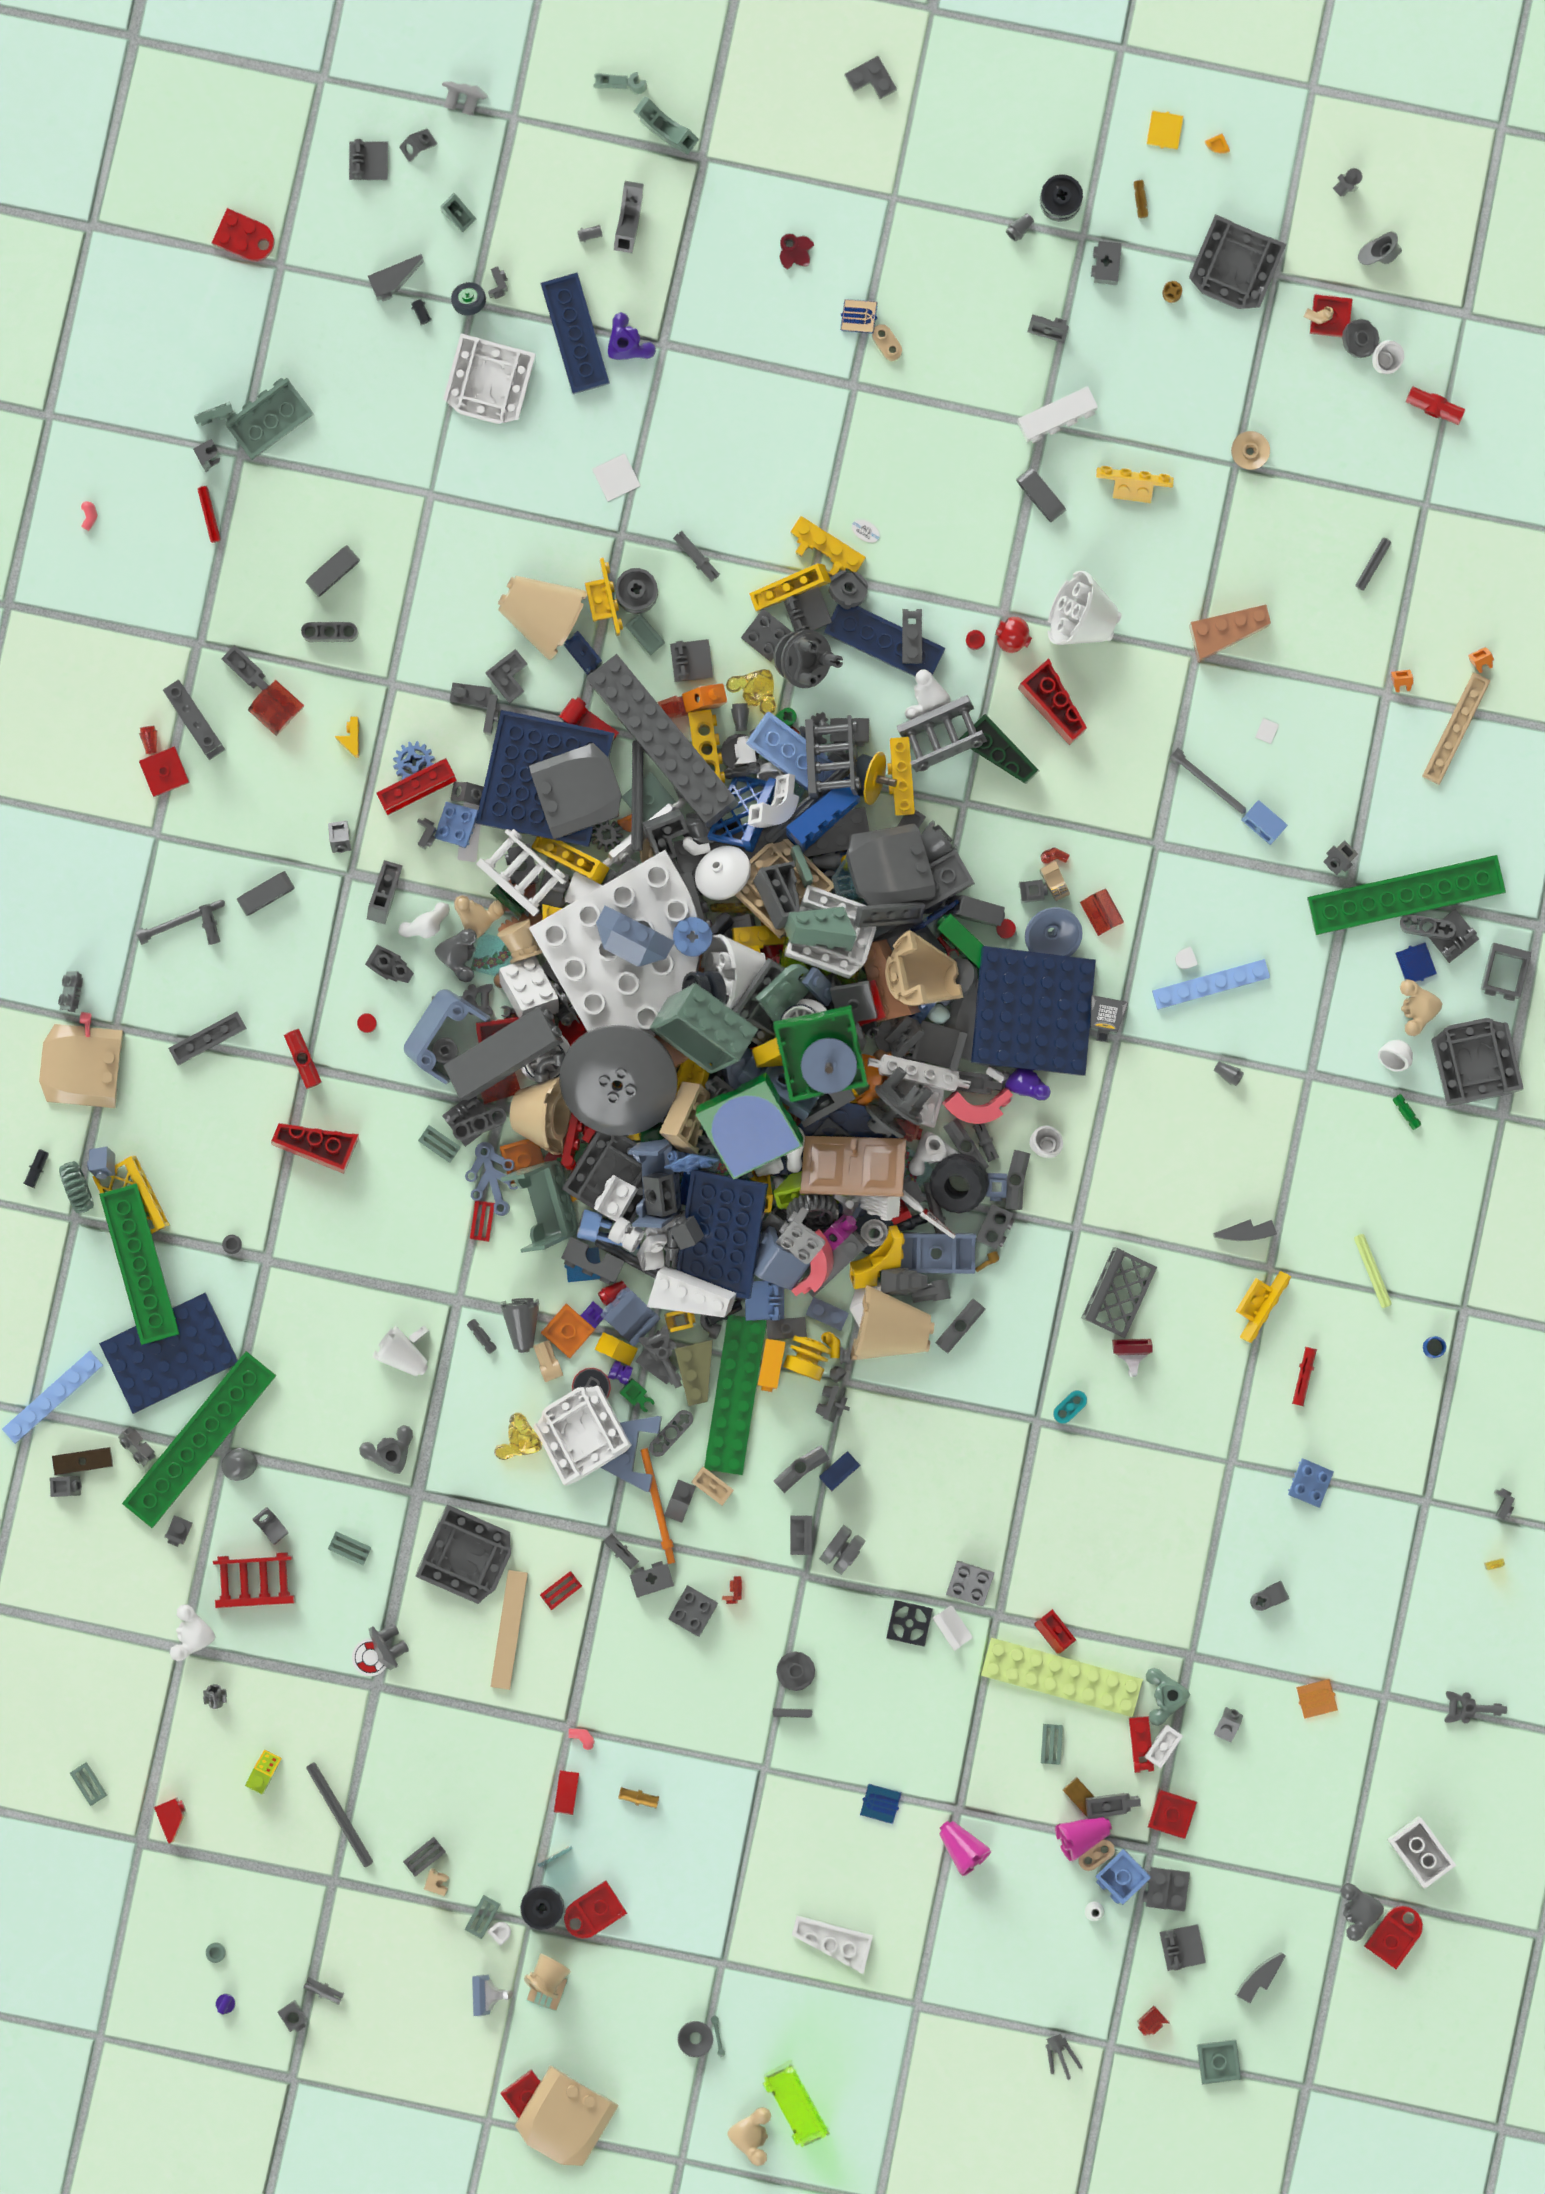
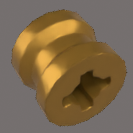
(1173, 288)

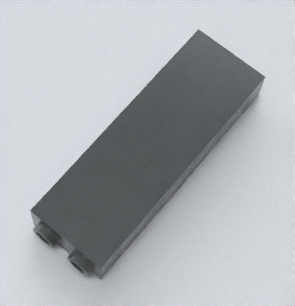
(503, 1053)

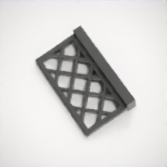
(1106, 1281)

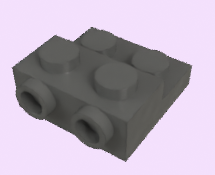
(1166, 1889)

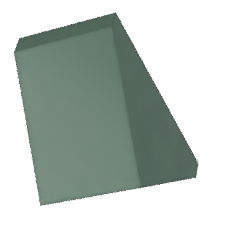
(457, 212)

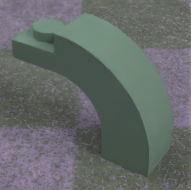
(664, 127)

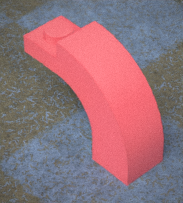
(977, 1113)
(820, 1269)

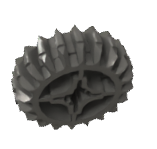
(822, 1210)

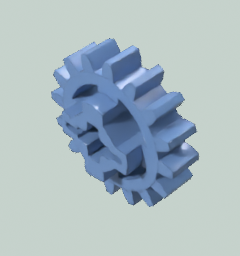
(406, 764)

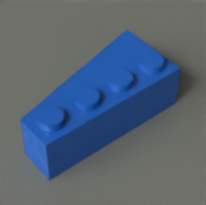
(821, 817)

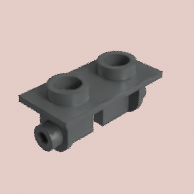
(130, 1441)

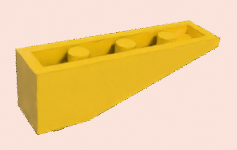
(791, 585)
(571, 858)

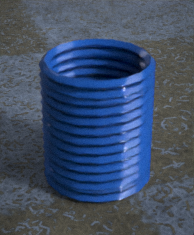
(1425, 1350)

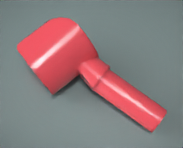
(85, 1018)

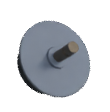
(828, 1065)

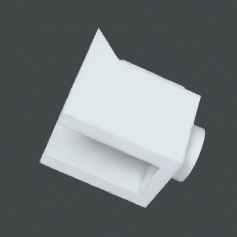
(743, 752)

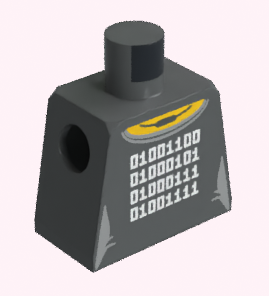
(1106, 1016)

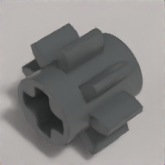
(215, 1696)

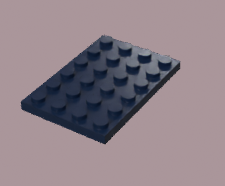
(731, 1222)
(170, 1364)

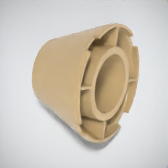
(541, 1115)

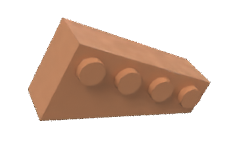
(1225, 630)
(875, 970)

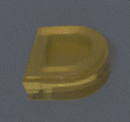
(1494, 1564)

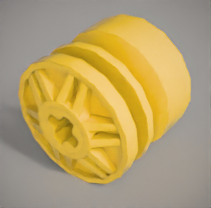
(807, 1358)

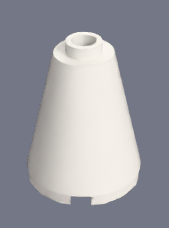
(400, 1353)

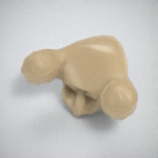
(475, 916)
(1420, 1006)
(750, 2135)

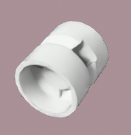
(624, 1233)

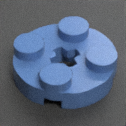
(699, 945)

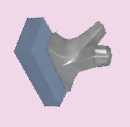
(849, 1205)
(486, 1995)

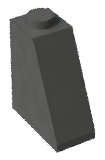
(976, 910)

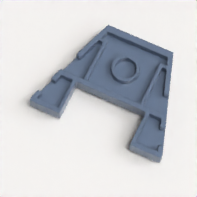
(623, 1465)

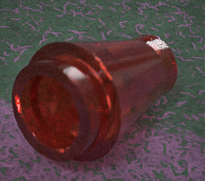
(149, 739)

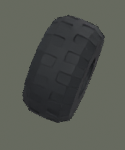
(971, 1171)

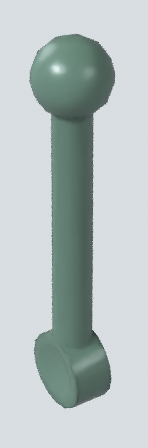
(714, 2019)

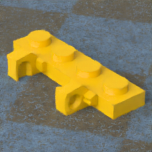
(814, 537)
(756, 937)

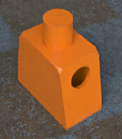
(710, 698)

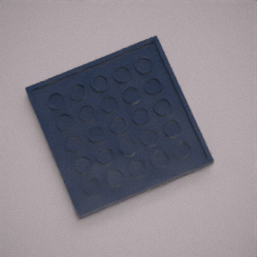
(509, 790)
(1033, 1011)

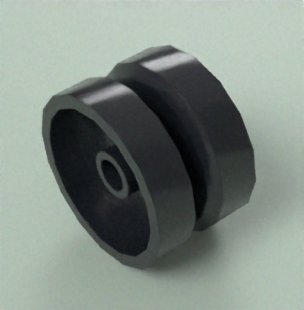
(1055, 207)
(710, 981)
(530, 1907)

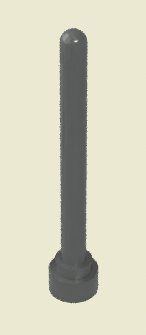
(1179, 758)
(146, 934)

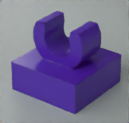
(593, 1314)

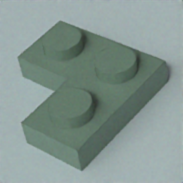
(222, 411)

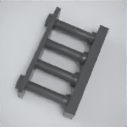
(933, 718)
(194, 719)
(814, 749)

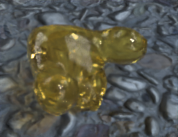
(757, 689)
(521, 1437)

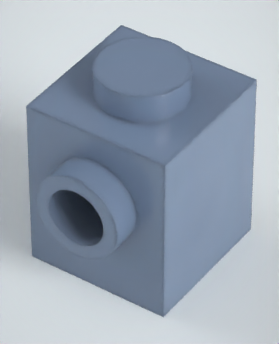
(101, 1162)

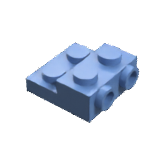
(1122, 1877)

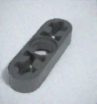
(1432, 934)
(665, 1448)

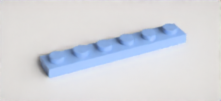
(1211, 984)
(52, 1397)

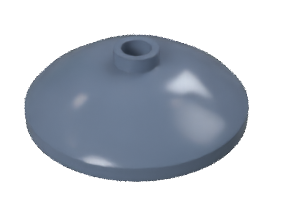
(1062, 940)

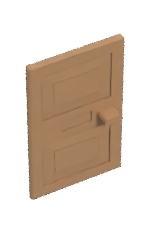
(853, 1166)

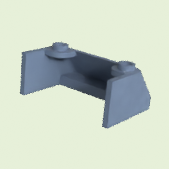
(443, 1005)
(653, 1159)

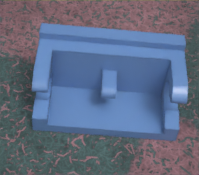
(1264, 822)

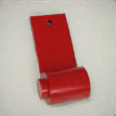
(578, 714)

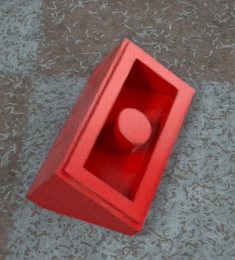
(1055, 1632)

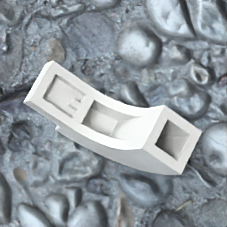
(782, 807)

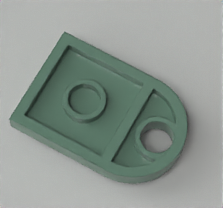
(783, 991)

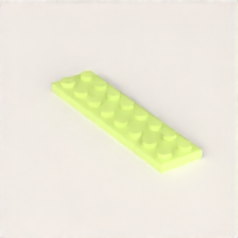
(1061, 1677)

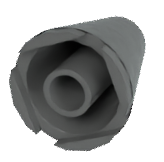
(936, 842)
(521, 1322)

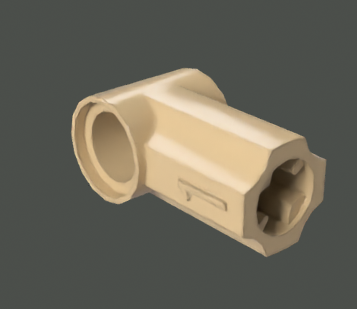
(549, 1364)

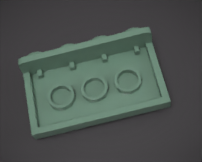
(268, 418)

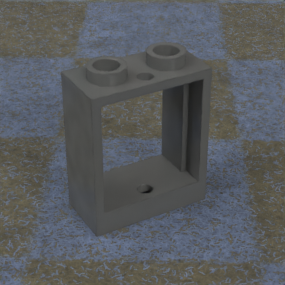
(1510, 952)

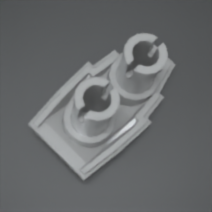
(472, 92)

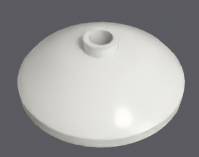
(728, 877)

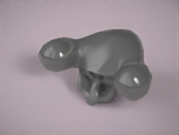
(456, 952)
(390, 1453)
(1361, 1910)

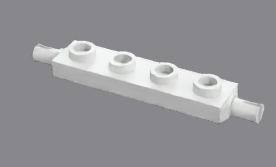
(623, 850)
(920, 1073)

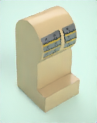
(1054, 881)

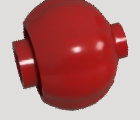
(1013, 635)

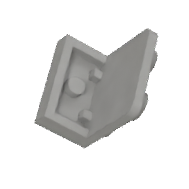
(799, 1239)

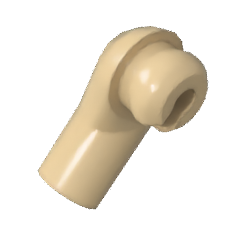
(1321, 316)

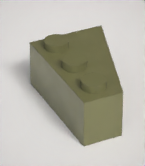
(694, 1368)

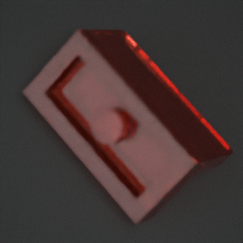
(1101, 911)

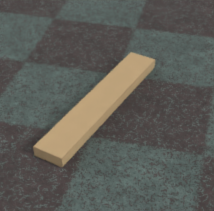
(1456, 728)
(509, 1629)

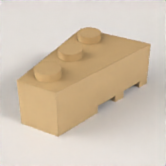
(681, 1124)

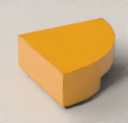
(1218, 144)

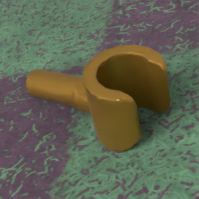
(993, 1258)

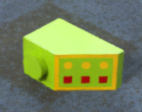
(263, 1772)

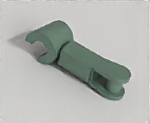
(620, 82)

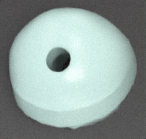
(939, 1014)

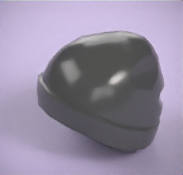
(239, 1464)

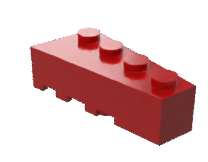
(1053, 701)

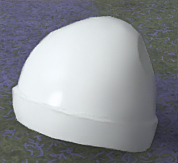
(1388, 357)
(1396, 1055)
(1046, 1142)

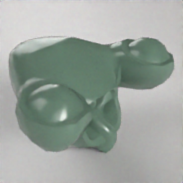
(1168, 1695)

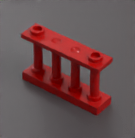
(416, 786)
(245, 1598)

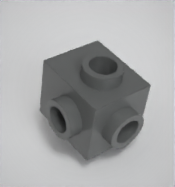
(1340, 857)

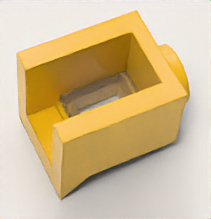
(679, 1321)

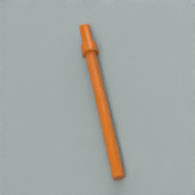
(666, 1543)

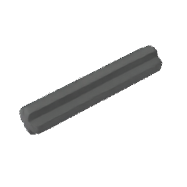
(1373, 564)

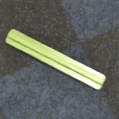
(1372, 1270)

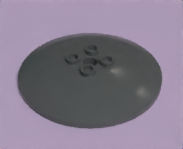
(625, 1056)

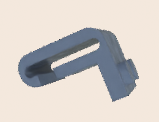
(776, 1263)
(630, 1316)

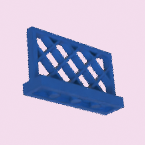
(751, 834)

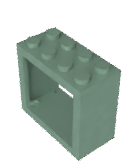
(703, 1028)

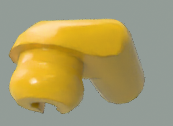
(833, 1342)

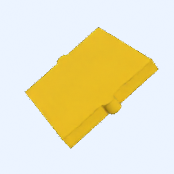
(1164, 130)

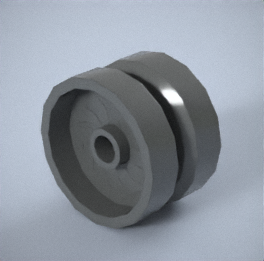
(636, 579)
(842, 1549)

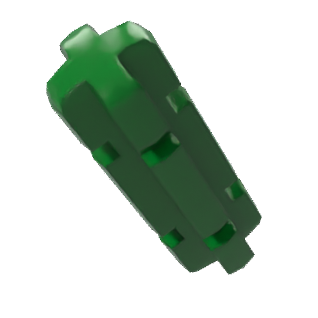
(1407, 1112)

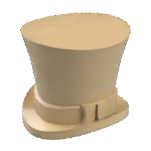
(520, 941)
(547, 1976)

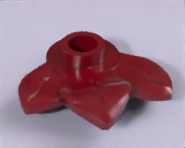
(797, 253)

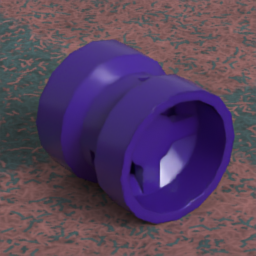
(620, 1372)

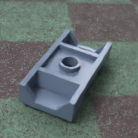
(798, 1108)
(956, 1256)

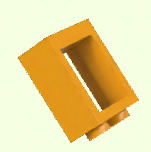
(771, 1365)

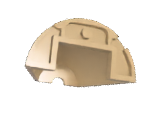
(542, 611)
(920, 972)
(890, 1328)

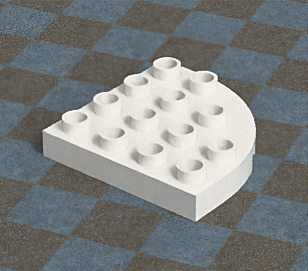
(601, 984)

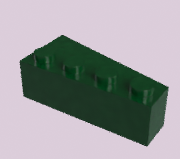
(1002, 751)

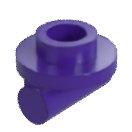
(225, 2004)

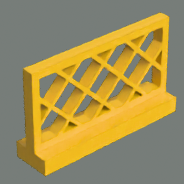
(147, 1194)

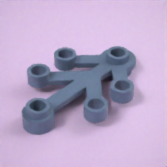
(490, 1175)

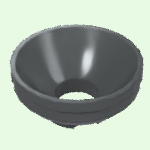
(687, 2046)

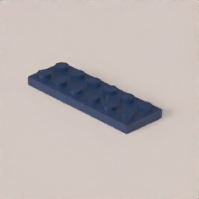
(575, 333)
(879, 639)

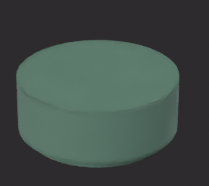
(215, 1952)

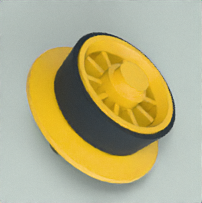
(872, 776)

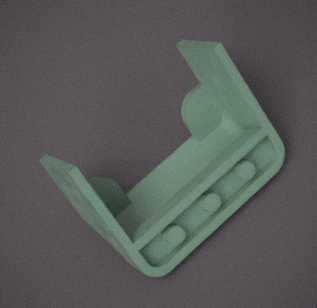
(550, 1204)

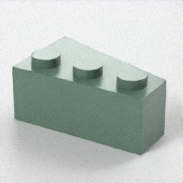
(821, 927)

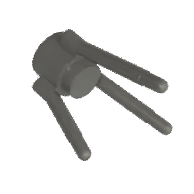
(1057, 2045)

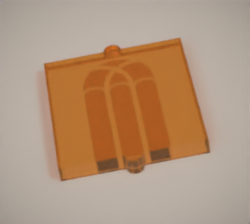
(1316, 1698)

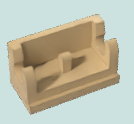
(434, 1882)

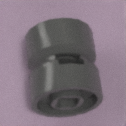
(445, 1050)

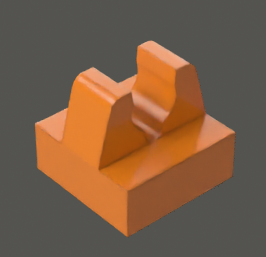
(1481, 658)
(1402, 678)

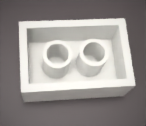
(528, 987)
(1421, 1852)

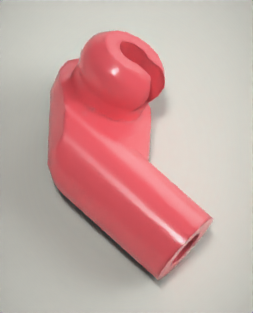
(90, 513)

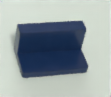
(839, 1471)

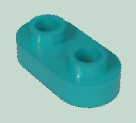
(1070, 1407)

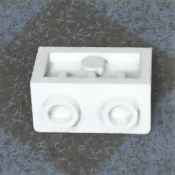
(931, 1107)
(615, 1198)

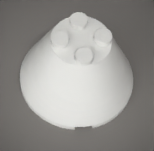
(1082, 612)
(735, 963)

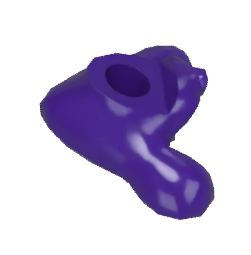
(625, 341)
(1027, 1083)

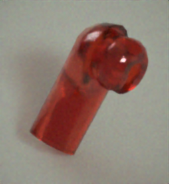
(1053, 854)

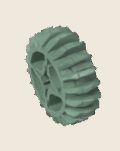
(76, 1187)

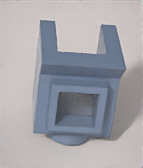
(997, 1186)

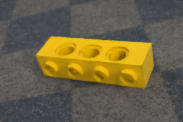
(706, 719)

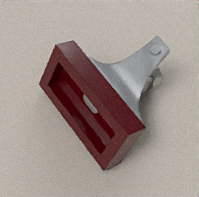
(1132, 1352)

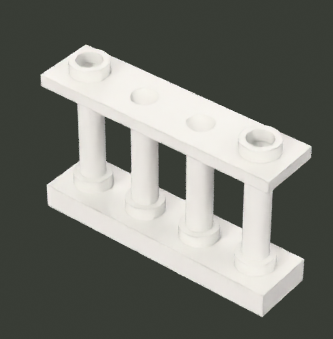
(503, 878)

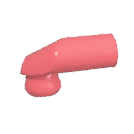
(584, 1736)

